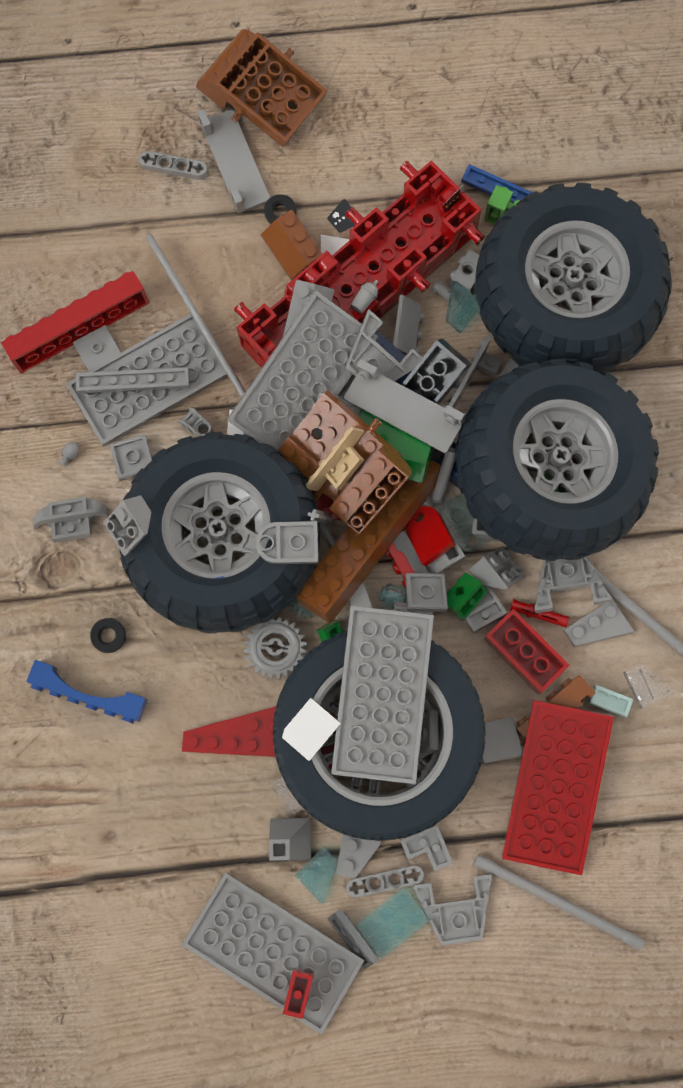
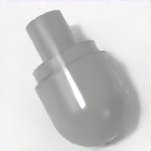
(69, 453)

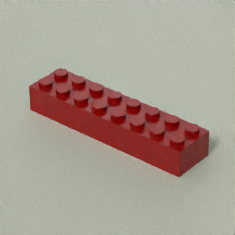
(70, 323)

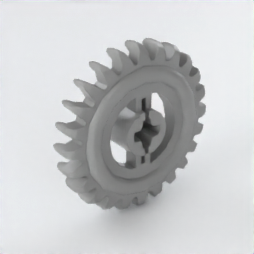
(256, 644)

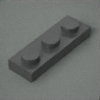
(352, 937)

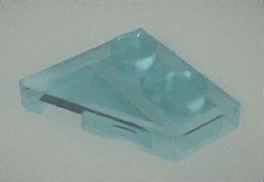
(318, 874)

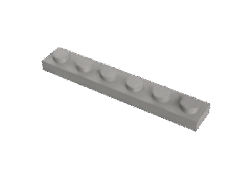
(132, 380)

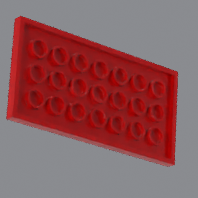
(557, 787)

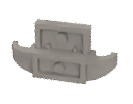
(70, 518)

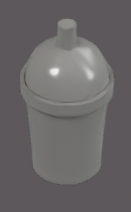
(365, 296)

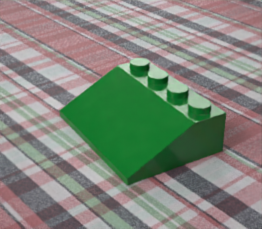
(413, 451)

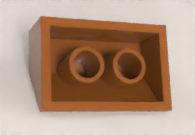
(291, 244)

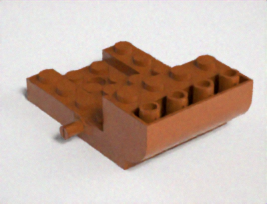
(261, 84)
(372, 482)

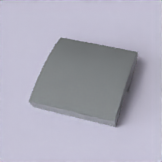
(501, 741)

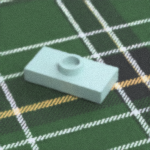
(611, 701)

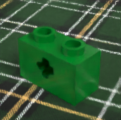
(465, 596)

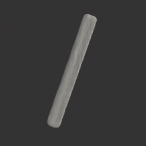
(321, 517)

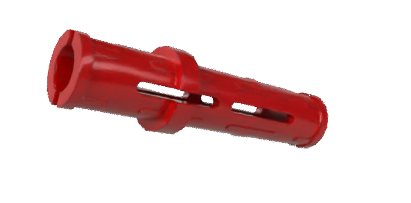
(529, 611)

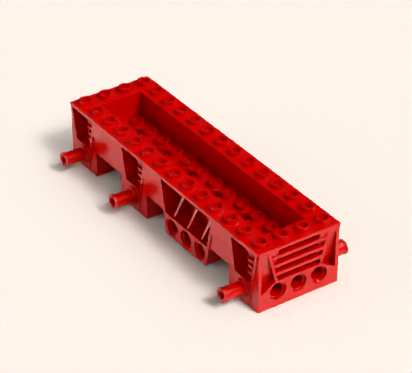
(374, 241)

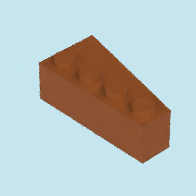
(572, 694)

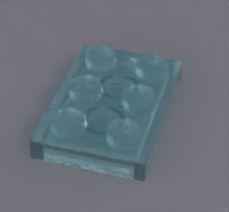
(392, 923)

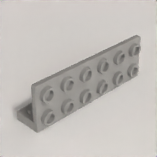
(234, 160)
(482, 362)
(404, 408)

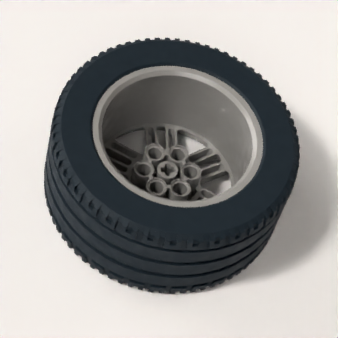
(373, 815)

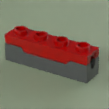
(404, 557)

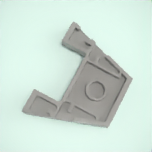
(568, 575)
(460, 919)

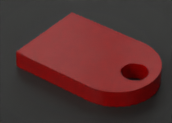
(430, 536)

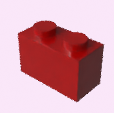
(298, 993)

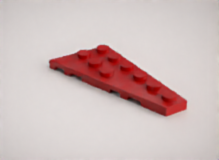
(241, 735)

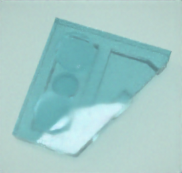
(461, 307)

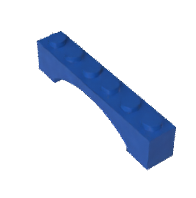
(46, 677)

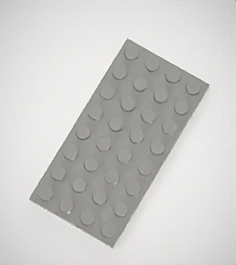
(172, 347)
(302, 365)
(382, 695)
(264, 943)

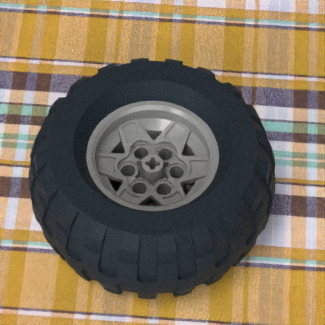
(592, 233)
(600, 431)
(165, 563)

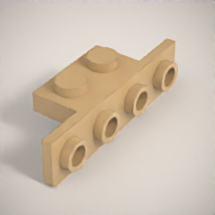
(340, 463)

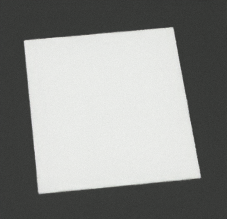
(310, 729)

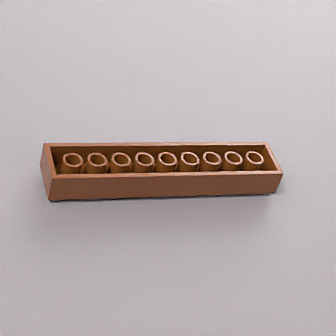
(357, 554)

